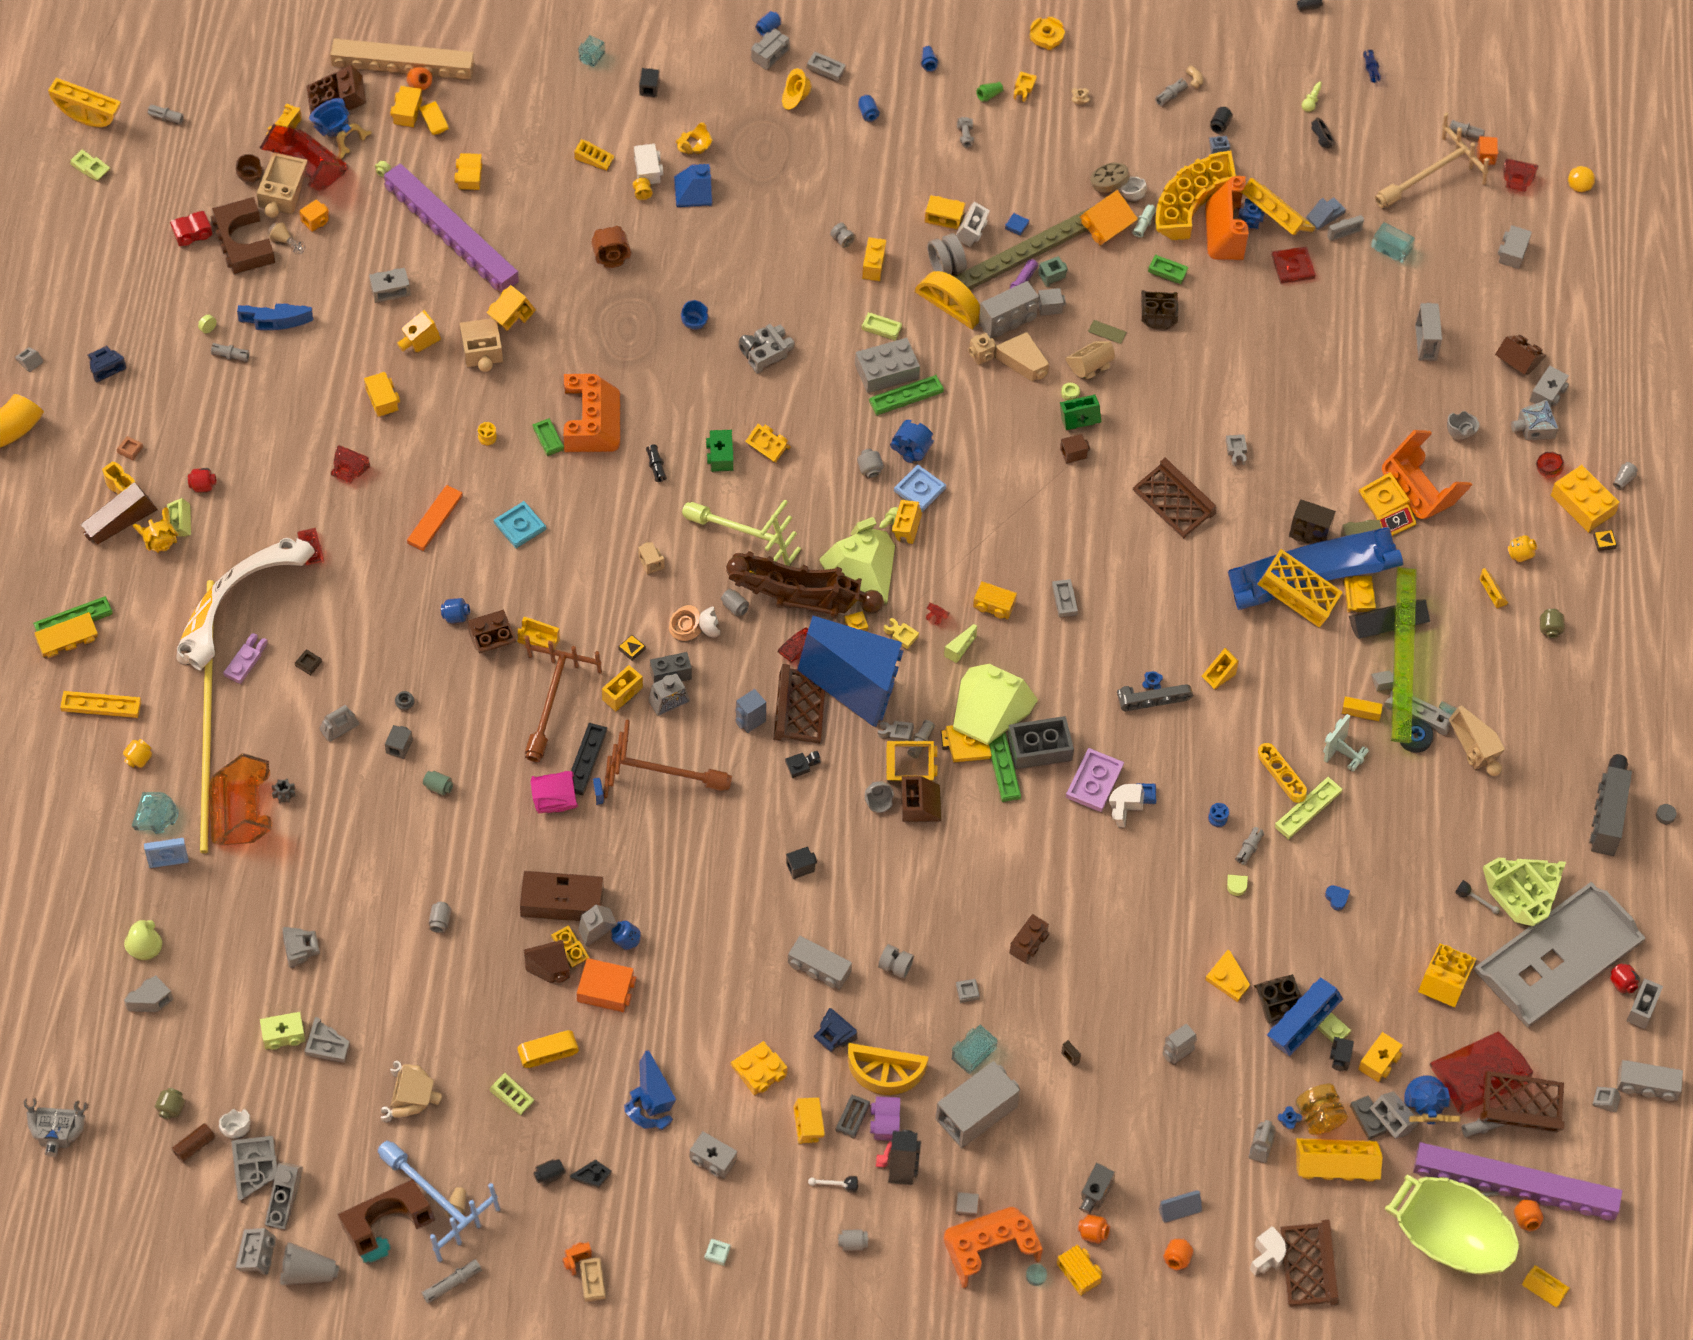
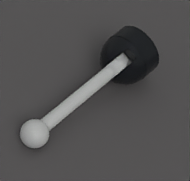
(850, 1183)

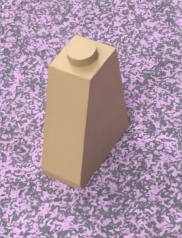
(1023, 357)

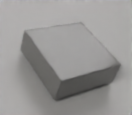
(967, 990)
(967, 1204)

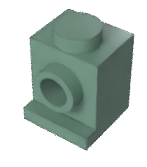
(1052, 270)

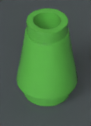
(988, 91)

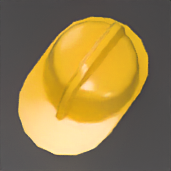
(796, 89)

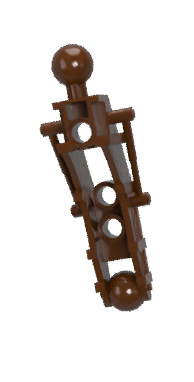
(803, 588)

